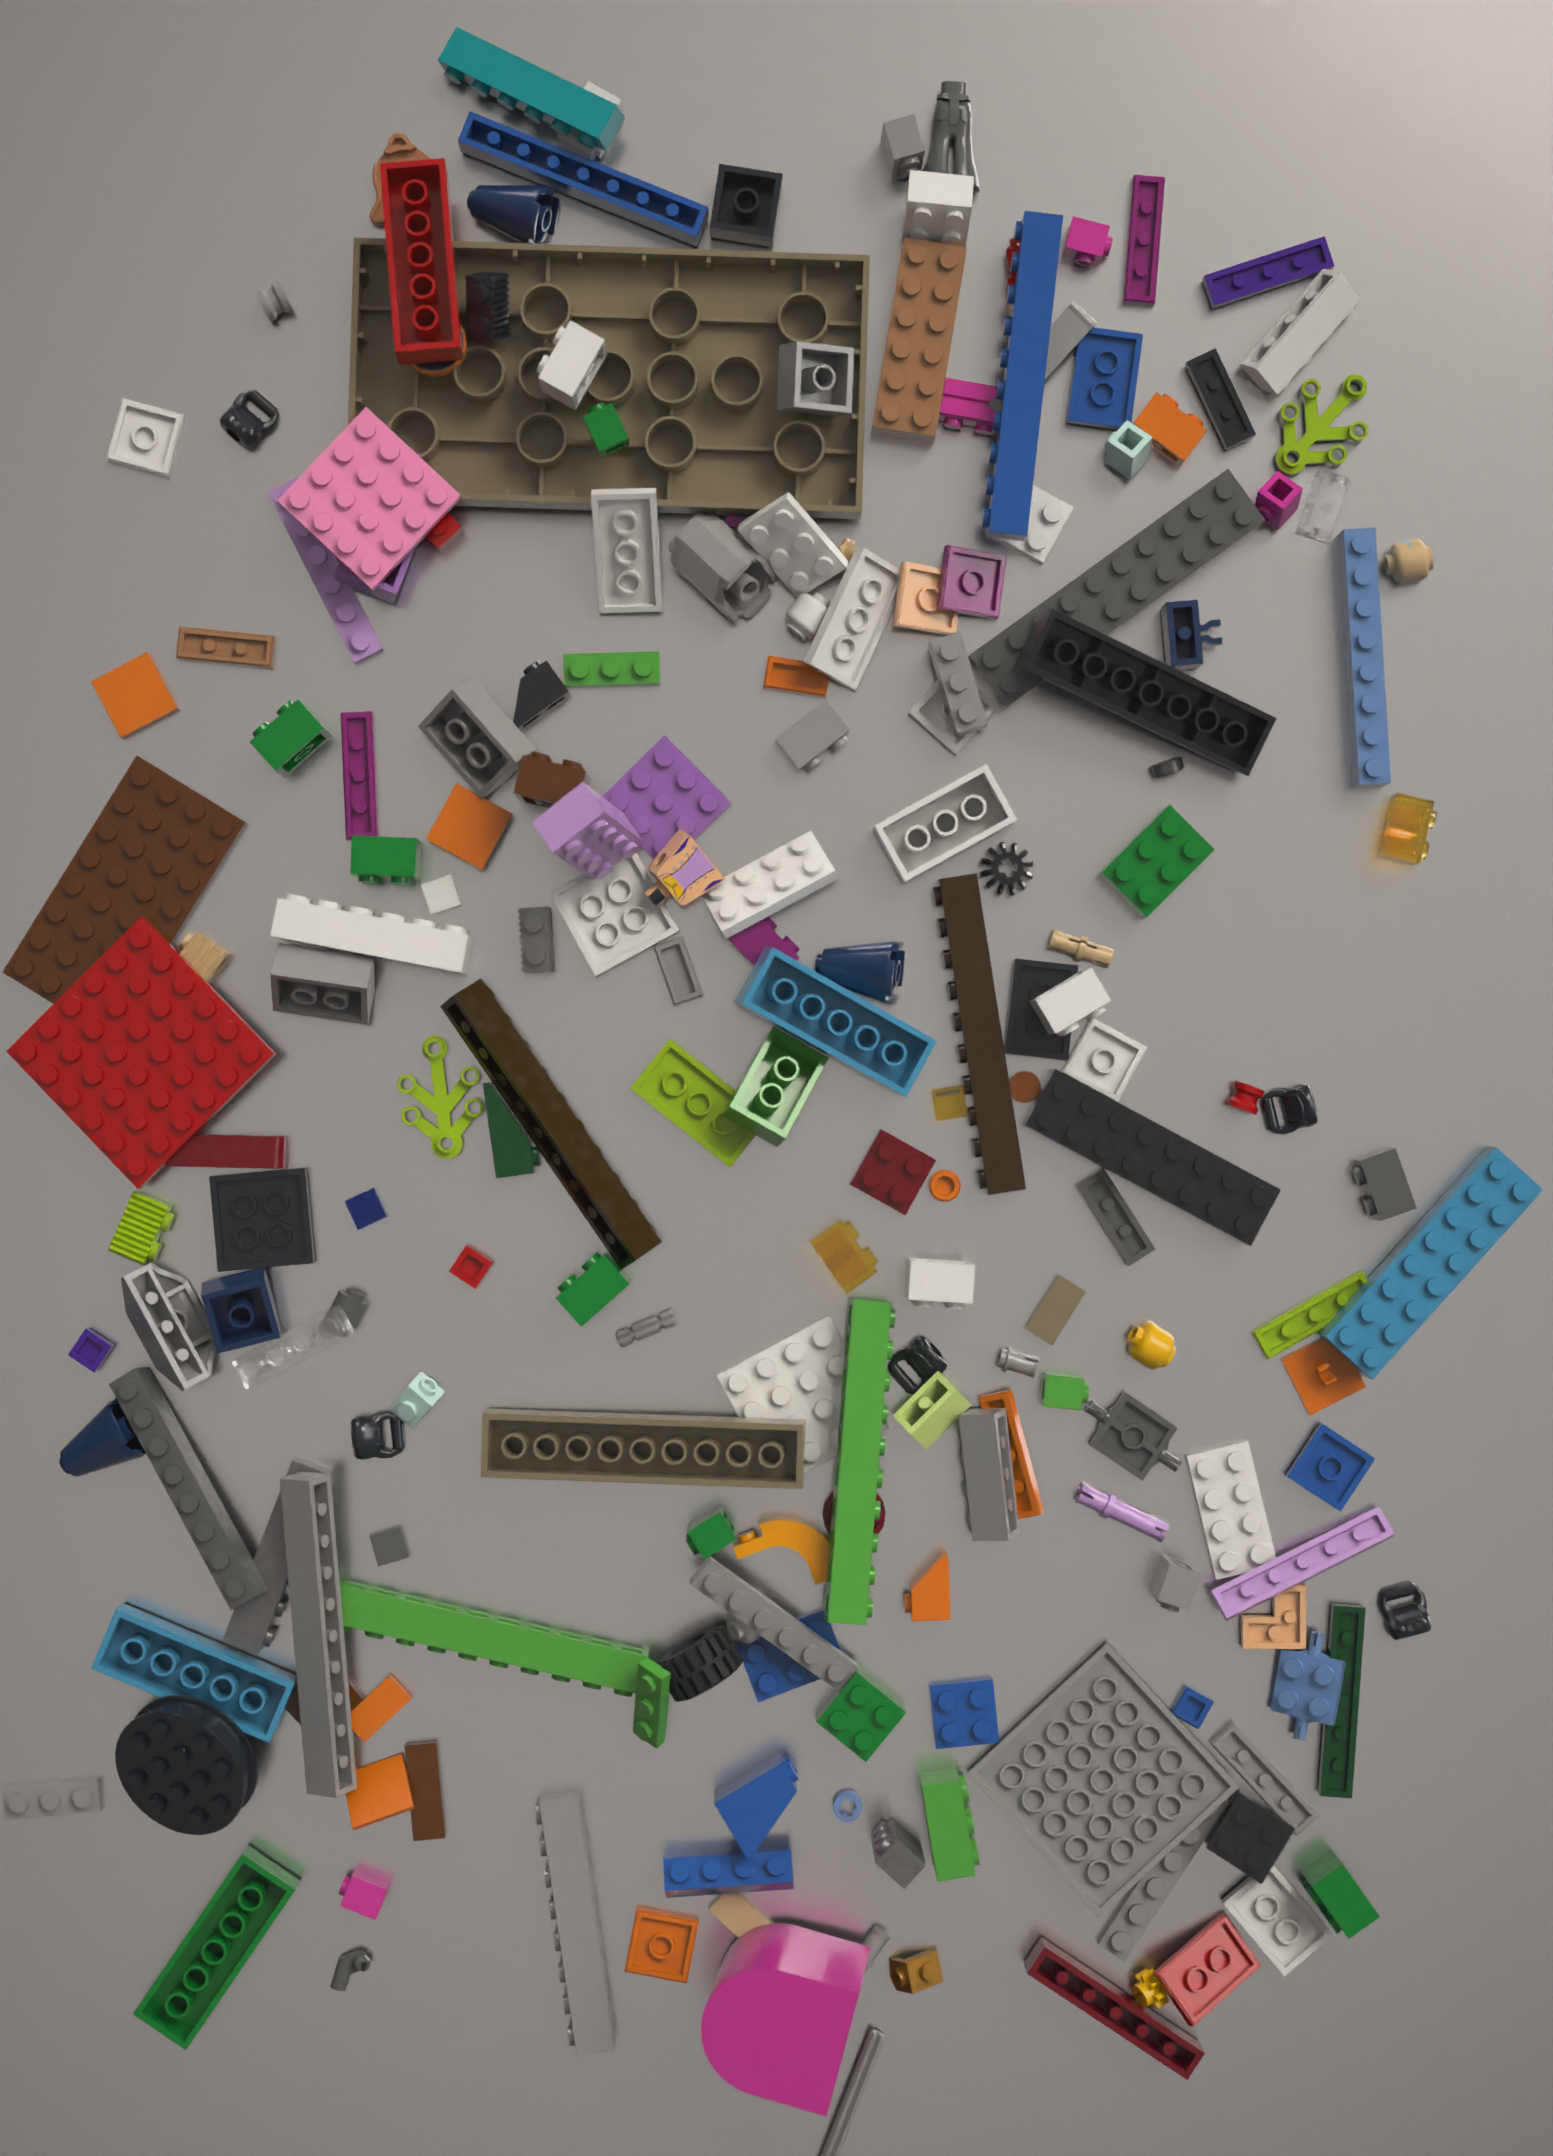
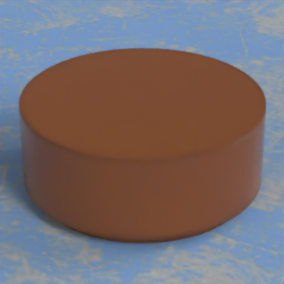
(1024, 1086)

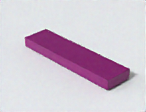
(1143, 240)
(359, 774)

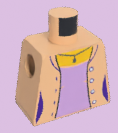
(682, 872)

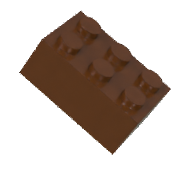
(546, 782)

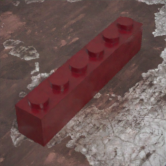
(1114, 2008)

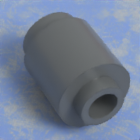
(352, 1304)

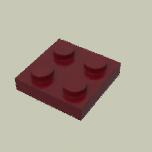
(892, 1172)

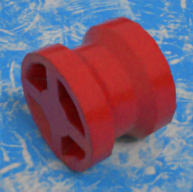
(1245, 1097)

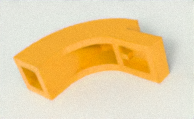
(790, 1533)

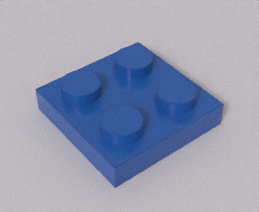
(1330, 1467)
(964, 1713)

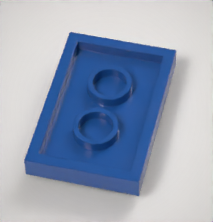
(1105, 378)
(772, 1669)

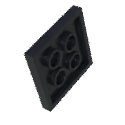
(262, 1219)

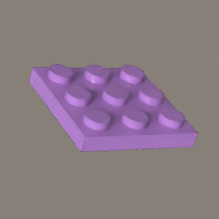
(666, 795)

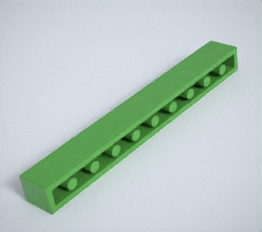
(858, 1462)
(491, 1638)

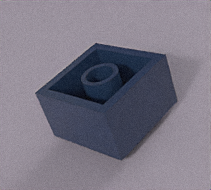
(240, 1310)

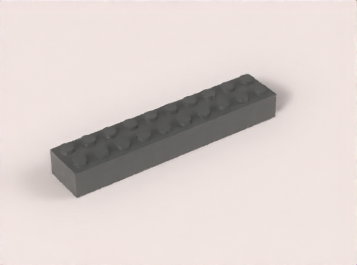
(1127, 579)

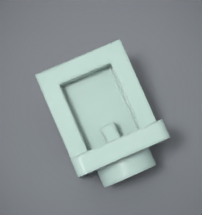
(416, 1400)

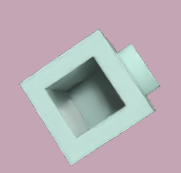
(1128, 449)

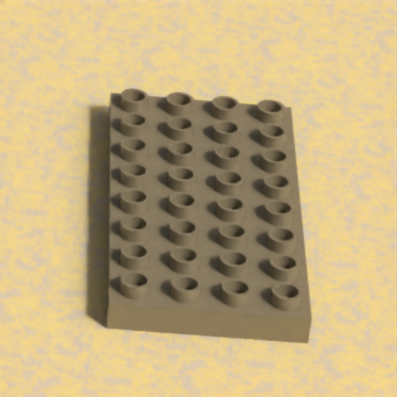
(684, 365)

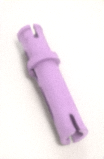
(1110, 1507)

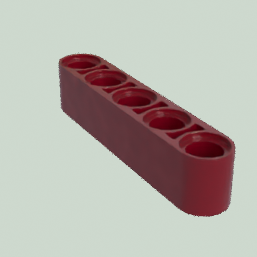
(232, 1152)

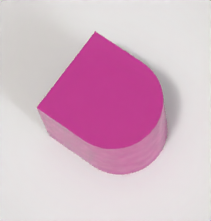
(784, 2013)

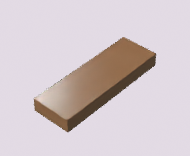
(225, 647)

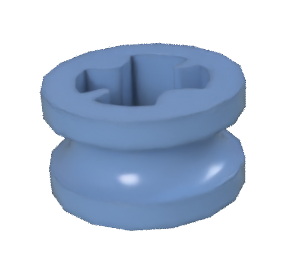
(856, 1809)

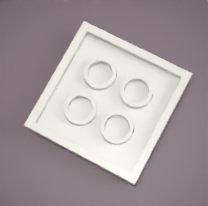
(613, 915)

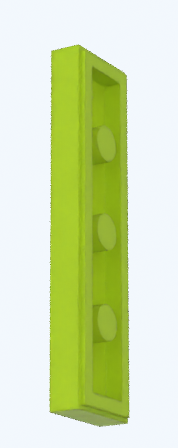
(1306, 1317)

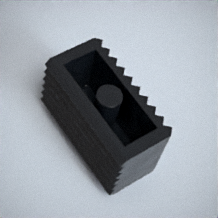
(487, 307)

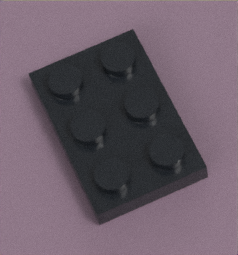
(1024, 1029)

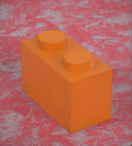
(1171, 429)

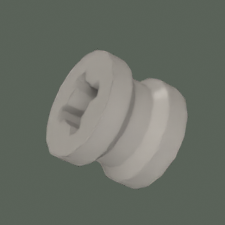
(274, 301)

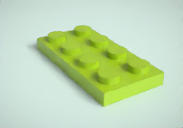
(693, 1101)

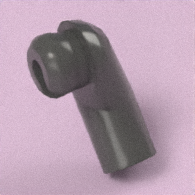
(348, 1965)

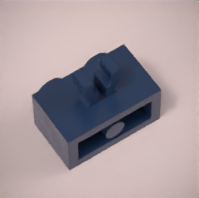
(1183, 634)

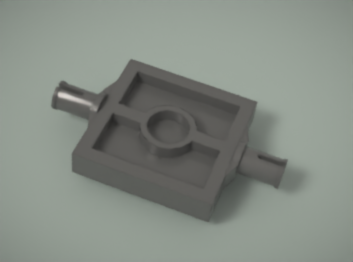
(1133, 1436)

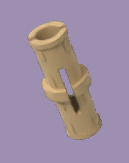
(1080, 948)

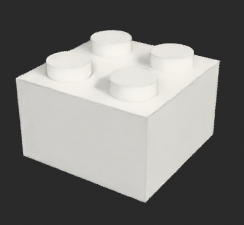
(938, 207)
(571, 364)
(1071, 1001)
(940, 1282)

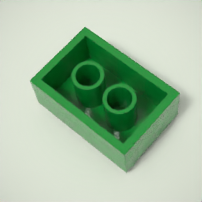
(1156, 862)

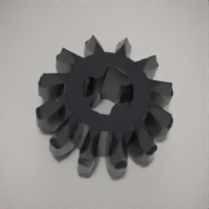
(1012, 859)

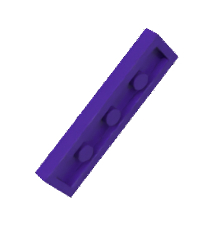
(1268, 272)

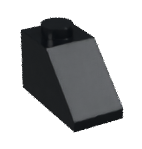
(538, 693)

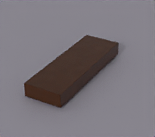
(426, 1790)

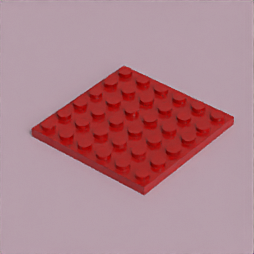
(141, 1052)

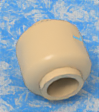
(1409, 561)

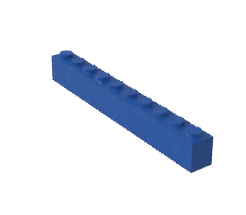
(1024, 375)

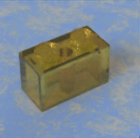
(1406, 829)
(843, 1255)

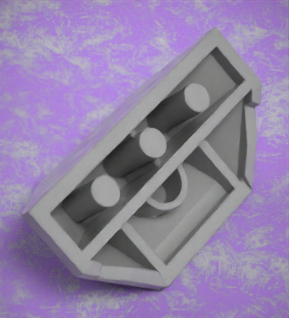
(170, 1324)

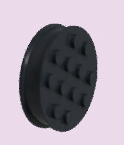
(186, 1765)

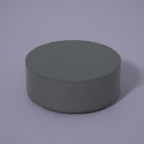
(1167, 767)

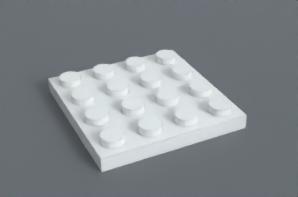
(795, 1381)

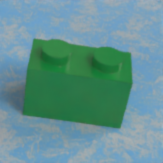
(710, 1532)

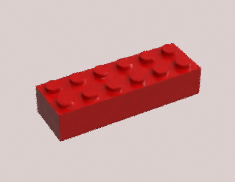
(421, 261)

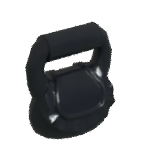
(243, 424)
(1297, 1105)
(923, 1359)
(369, 1438)
(1407, 1619)

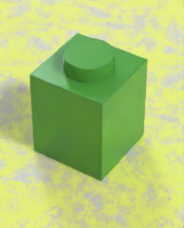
(1064, 1391)

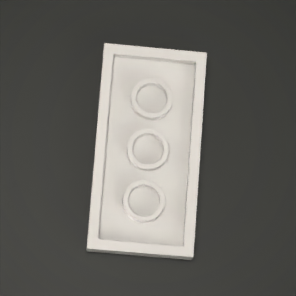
(627, 550)
(855, 619)
(769, 884)
(1230, 1509)

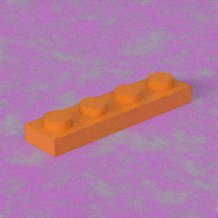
(1026, 1488)

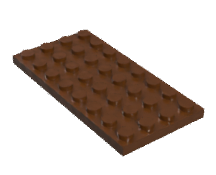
(141, 858)

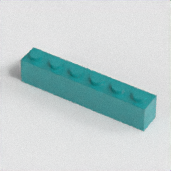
(530, 89)

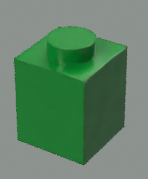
(605, 429)

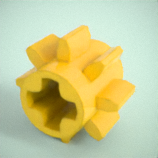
(1148, 1990)

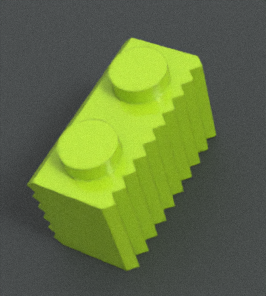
(141, 1228)

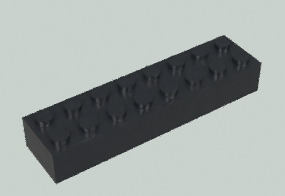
(1145, 691)
(1151, 1157)

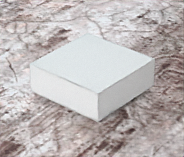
(441, 894)

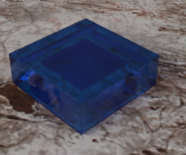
(366, 1208)

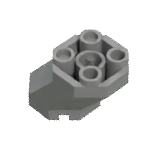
(721, 566)

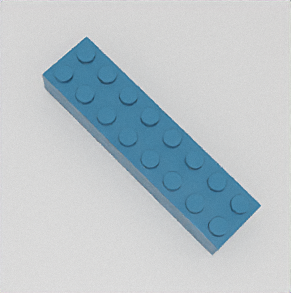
(1430, 1261)

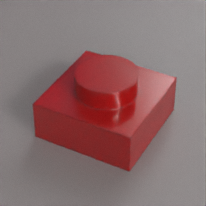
(471, 1266)

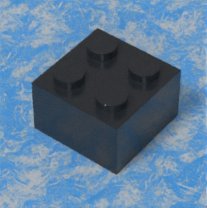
(746, 205)
(1251, 1838)

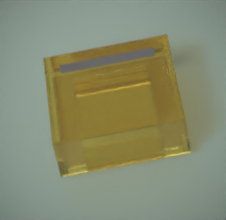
(949, 1103)

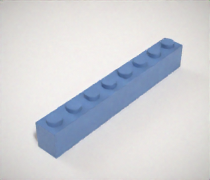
(1363, 658)

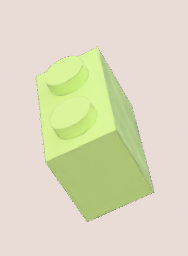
(932, 1410)

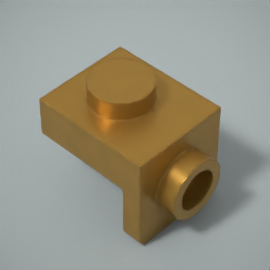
(916, 1972)

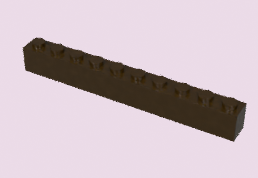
(980, 1033)
(551, 1123)

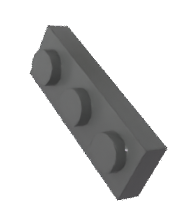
(1115, 1217)

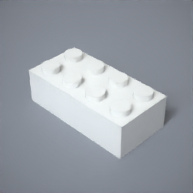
(944, 823)

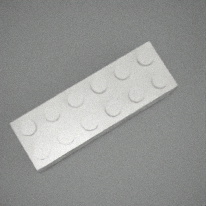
(373, 936)

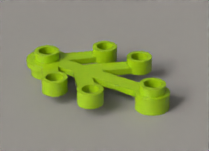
(1317, 428)
(441, 1103)

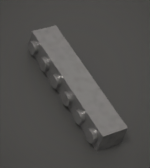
(252, 1623)

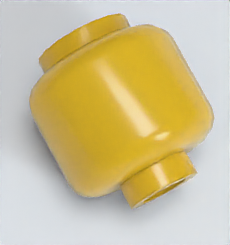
(1151, 1345)

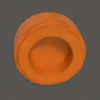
(944, 1185)

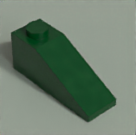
(510, 1143)

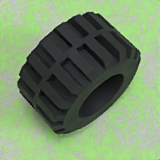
(701, 1662)

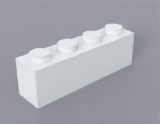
(1300, 331)

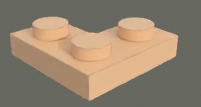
(1283, 1628)

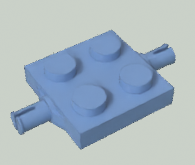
(1308, 1686)

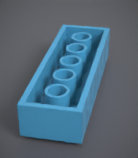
(835, 1021)
(180, 1662)

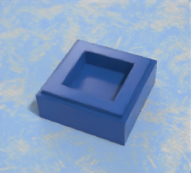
(1191, 1706)

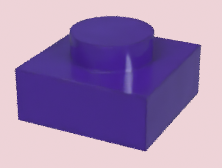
(91, 1350)

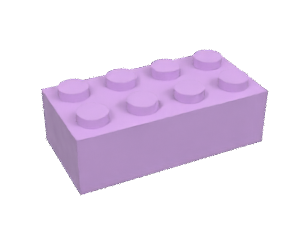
(588, 832)

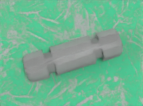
(646, 1328)

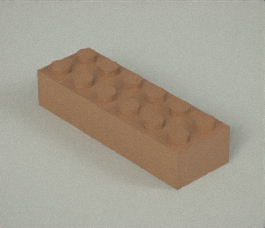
(918, 340)

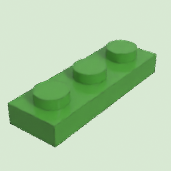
(611, 669)
(651, 1702)

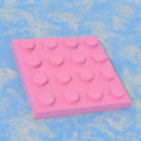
(369, 498)

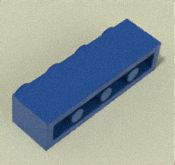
(728, 1873)

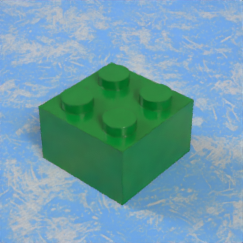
(289, 737)
(386, 859)
(593, 1288)
(861, 1714)
(1344, 1901)

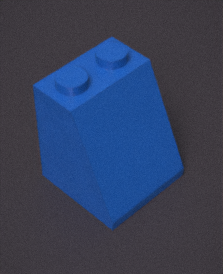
(756, 1800)

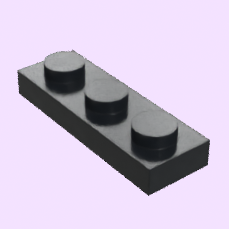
(1220, 399)

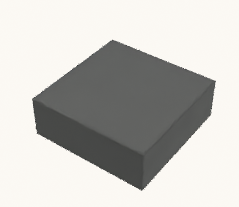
(389, 1545)

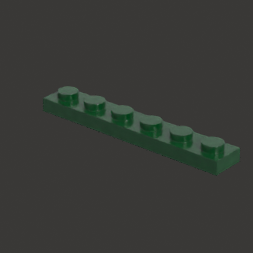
(1340, 1739)

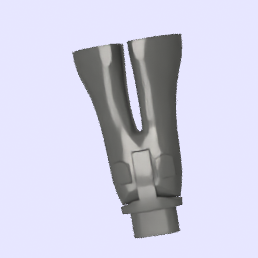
(952, 124)

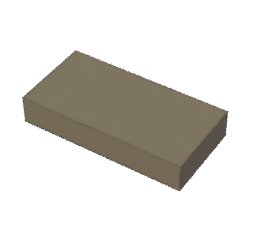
(1055, 1309)

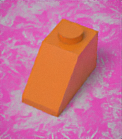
(930, 1592)

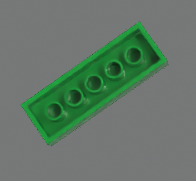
(216, 1947)

